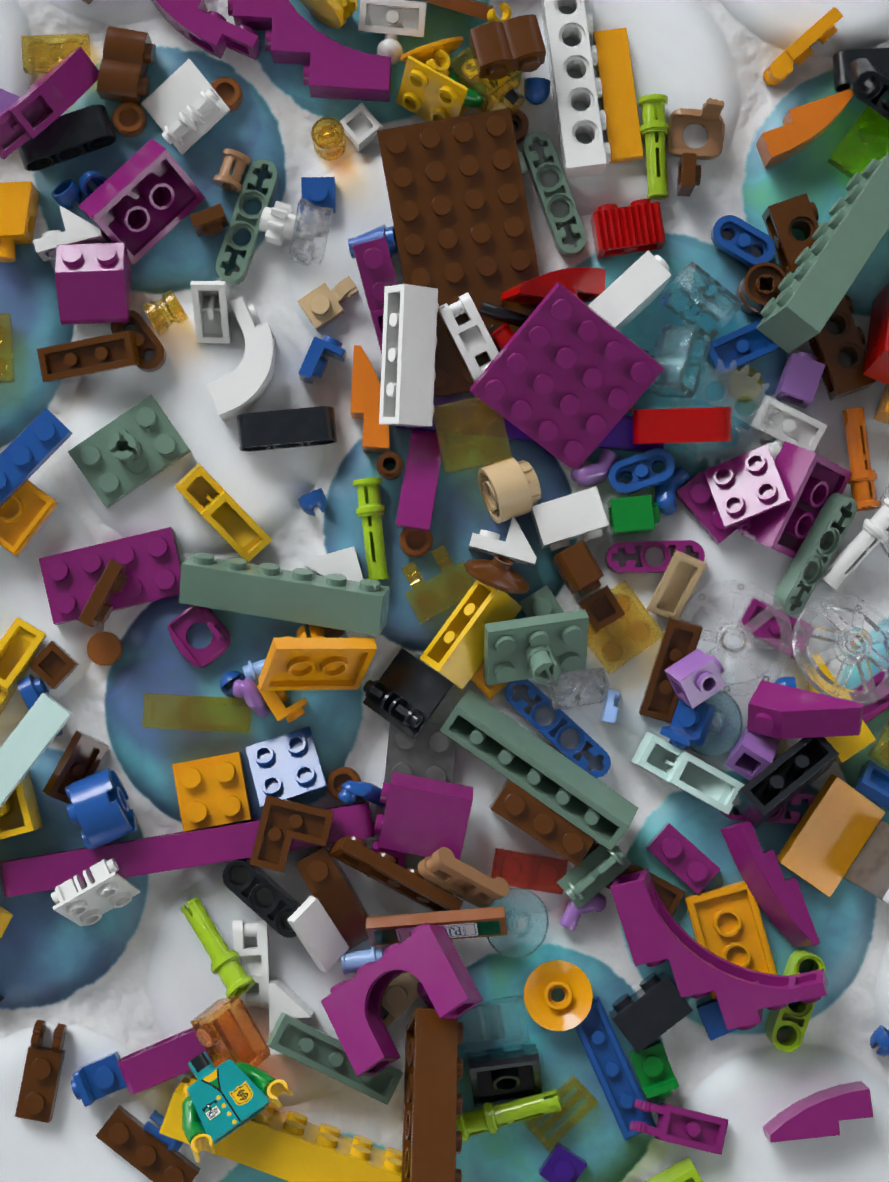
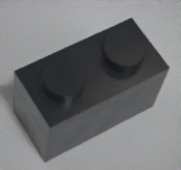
(649, 1010)

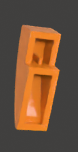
(801, 128)
(366, 403)

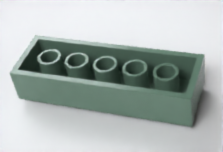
(832, 261)

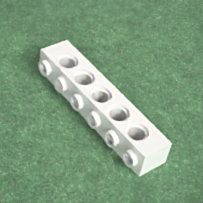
(576, 157)

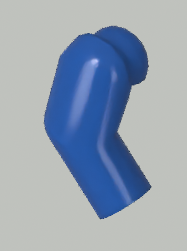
(367, 791)

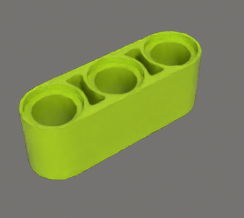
(795, 1017)

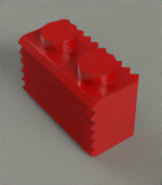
(627, 228)

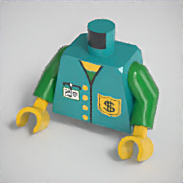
(225, 1100)

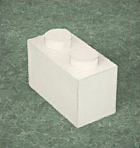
(569, 518)

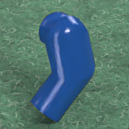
(666, 493)

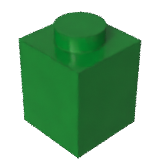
(632, 515)

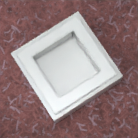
(360, 127)

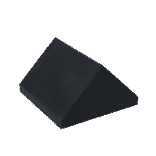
(505, 1075)

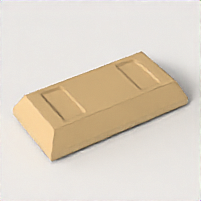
(676, 585)

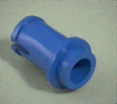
(154, 1131)

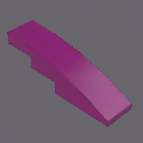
(777, 896)

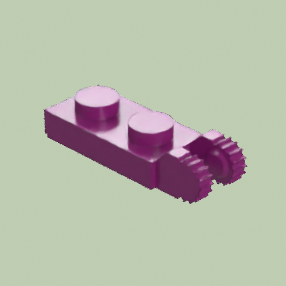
(683, 1126)

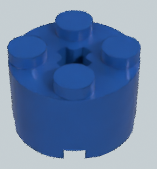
(100, 808)

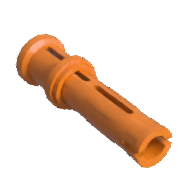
(862, 475)

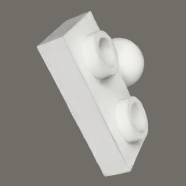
(392, 19)
(793, 428)

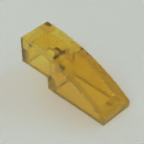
(196, 713)

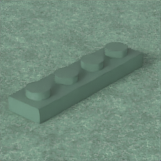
(329, 1057)

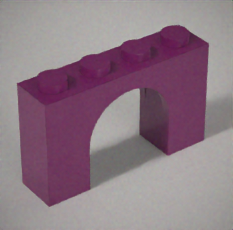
(356, 1003)

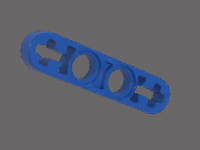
(557, 727)

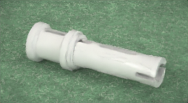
(874, 532)

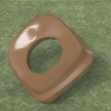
(708, 118)

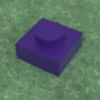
(562, 1165)

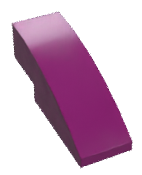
(419, 482)
(820, 1113)

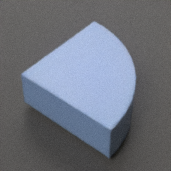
(610, 707)

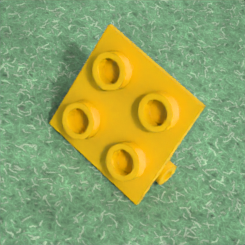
(430, 92)

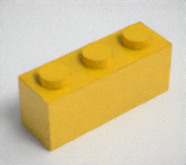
(460, 642)

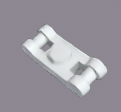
(471, 337)
(254, 959)

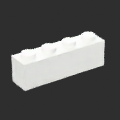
(408, 355)

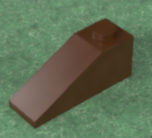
(336, 894)

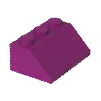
(143, 200)
(808, 483)

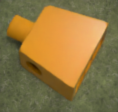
(17, 217)

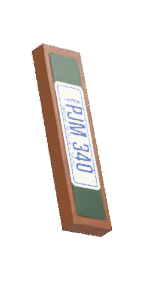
(458, 924)

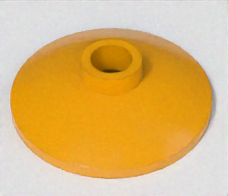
(427, 51)
(558, 1014)

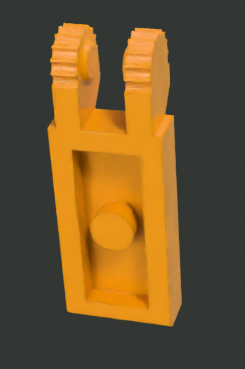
(800, 49)

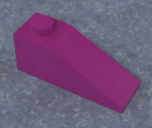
(799, 713)

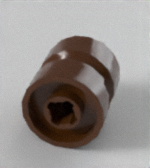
(759, 287)

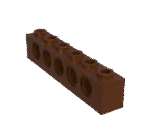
(837, 378)

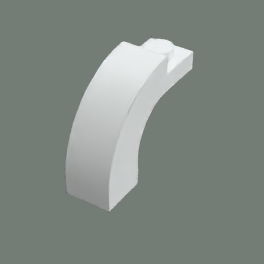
(253, 375)

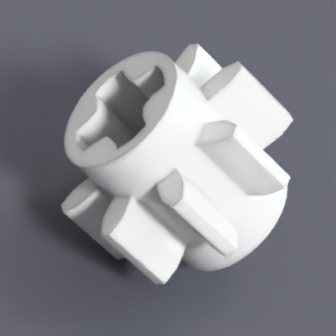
(277, 223)

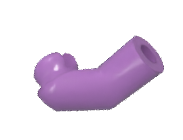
(595, 473)
(253, 698)
(572, 913)

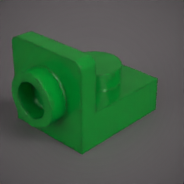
(654, 1071)

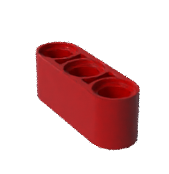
(681, 425)

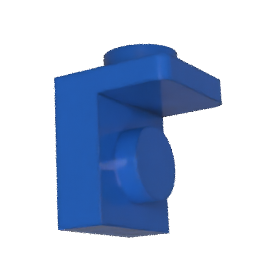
(315, 363)
(689, 725)
(97, 1079)

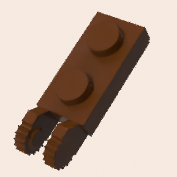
(41, 1075)

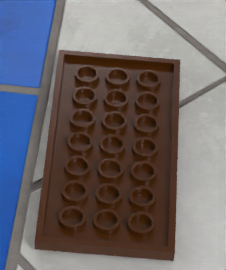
(460, 221)

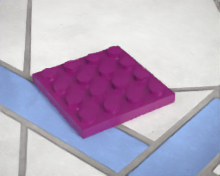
(566, 377)

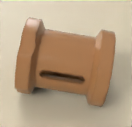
(224, 179)

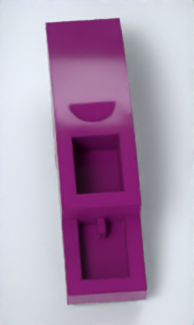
(210, 29)
(46, 101)
(375, 273)

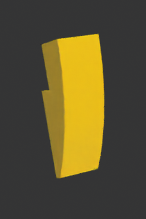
(223, 513)
(17, 651)

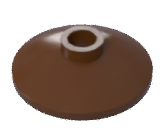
(497, 574)

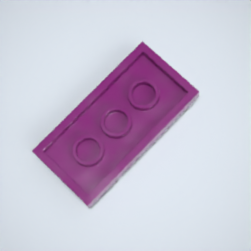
(74, 574)

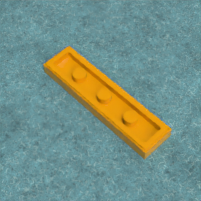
(618, 95)

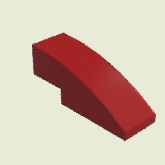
(584, 282)

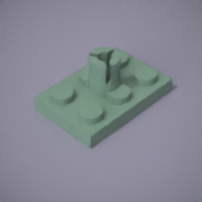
(129, 451)
(535, 647)

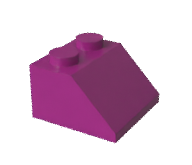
(93, 283)

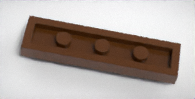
(386, 871)

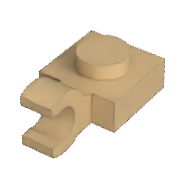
(324, 305)

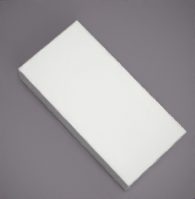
(318, 933)

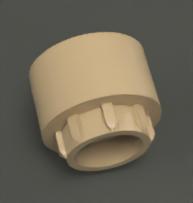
(509, 489)

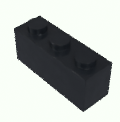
(784, 779)

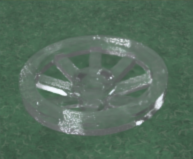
(744, 632)
(850, 646)

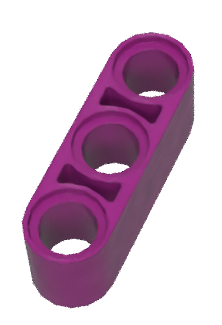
(160, 1061)

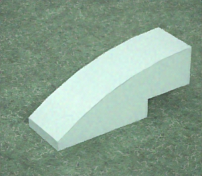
(687, 772)

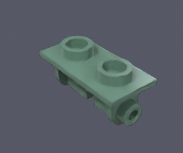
(593, 874)

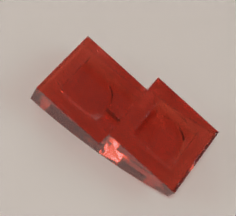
(529, 870)

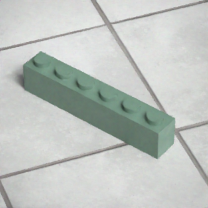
(284, 594)
(539, 770)

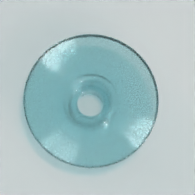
(726, 735)
(527, 905)

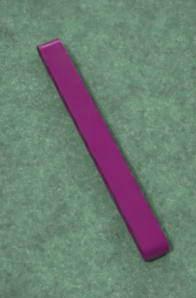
(166, 852)

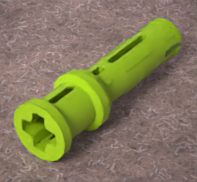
(654, 131)
(370, 511)
(224, 961)
(492, 1117)

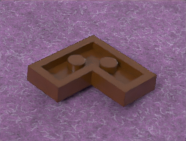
(286, 821)

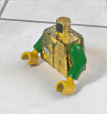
(481, 92)

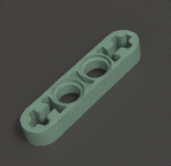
(554, 194)
(244, 221)
(837, 510)

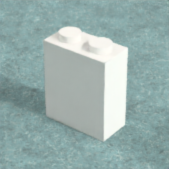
(633, 290)

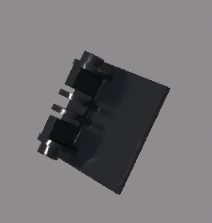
(406, 693)

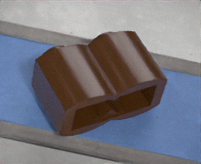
(507, 47)
(125, 65)
(578, 569)

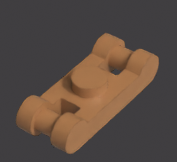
(462, 879)

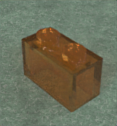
(230, 1033)

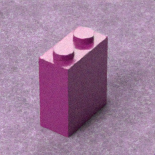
(423, 815)

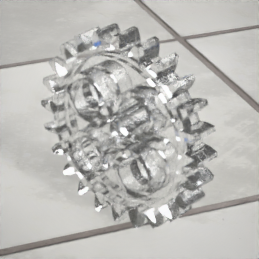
(736, 386)

